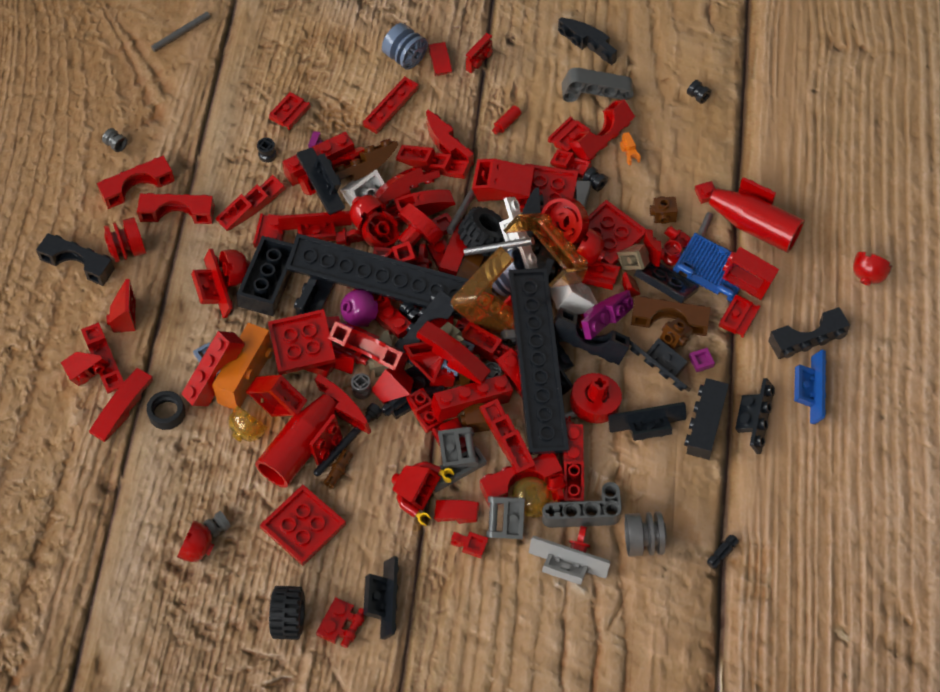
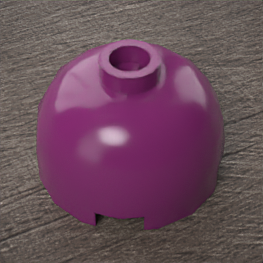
(359, 308)

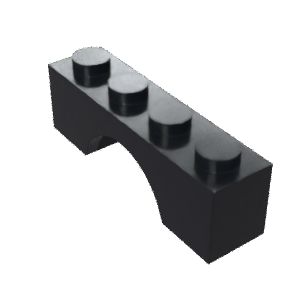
(57, 250)
(438, 308)
(788, 341)
(609, 346)

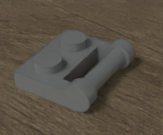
(451, 448)
(512, 518)

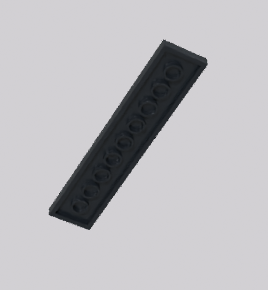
(370, 272)
(538, 361)

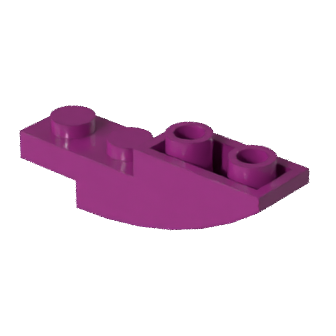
(606, 312)

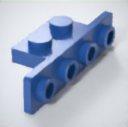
(811, 385)

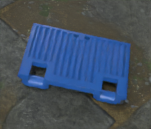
(706, 265)

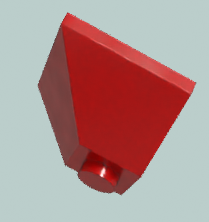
(123, 310)

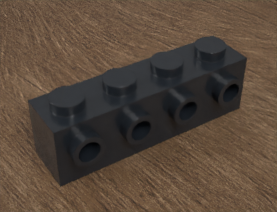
(707, 419)

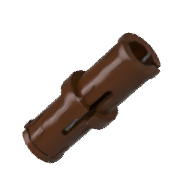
(338, 469)

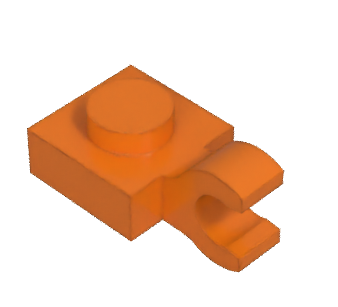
(628, 146)

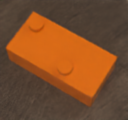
(238, 375)

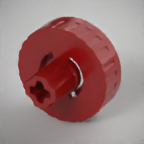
(574, 217)
(418, 226)
(598, 389)

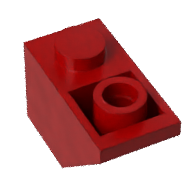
(83, 366)

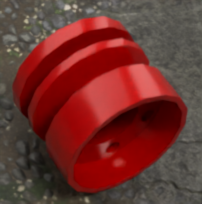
(124, 240)

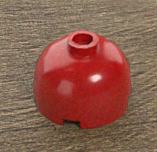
(364, 207)
(380, 229)
(592, 247)
(234, 266)
(871, 269)
(196, 543)

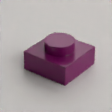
(315, 139)
(701, 360)

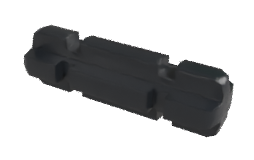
(394, 404)
(722, 551)

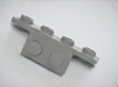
(567, 562)

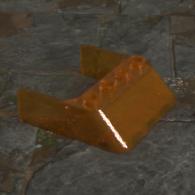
(575, 265)
(479, 303)

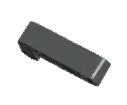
(595, 83)
(581, 508)

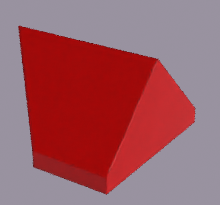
(424, 359)
(392, 385)

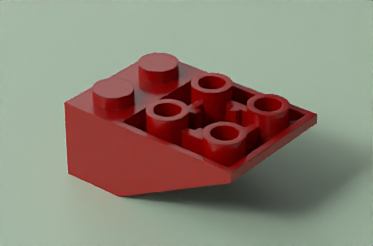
(500, 179)

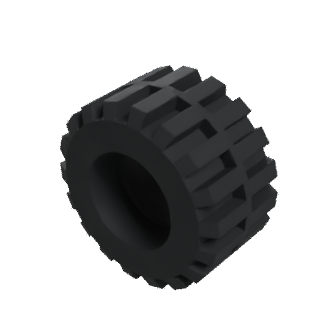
(481, 228)
(287, 612)

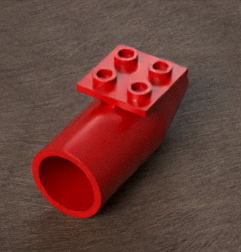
(754, 213)
(305, 434)

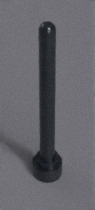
(373, 412)

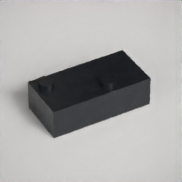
(265, 277)

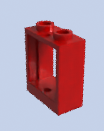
(746, 280)
(277, 394)

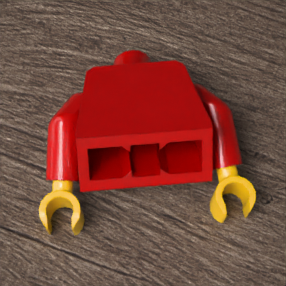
(416, 485)

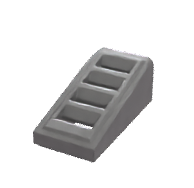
(582, 191)

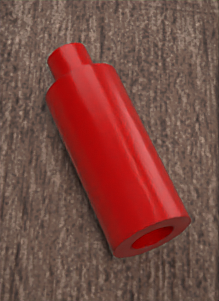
(506, 119)

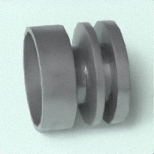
(645, 533)

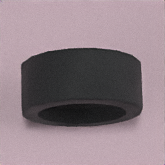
(165, 423)

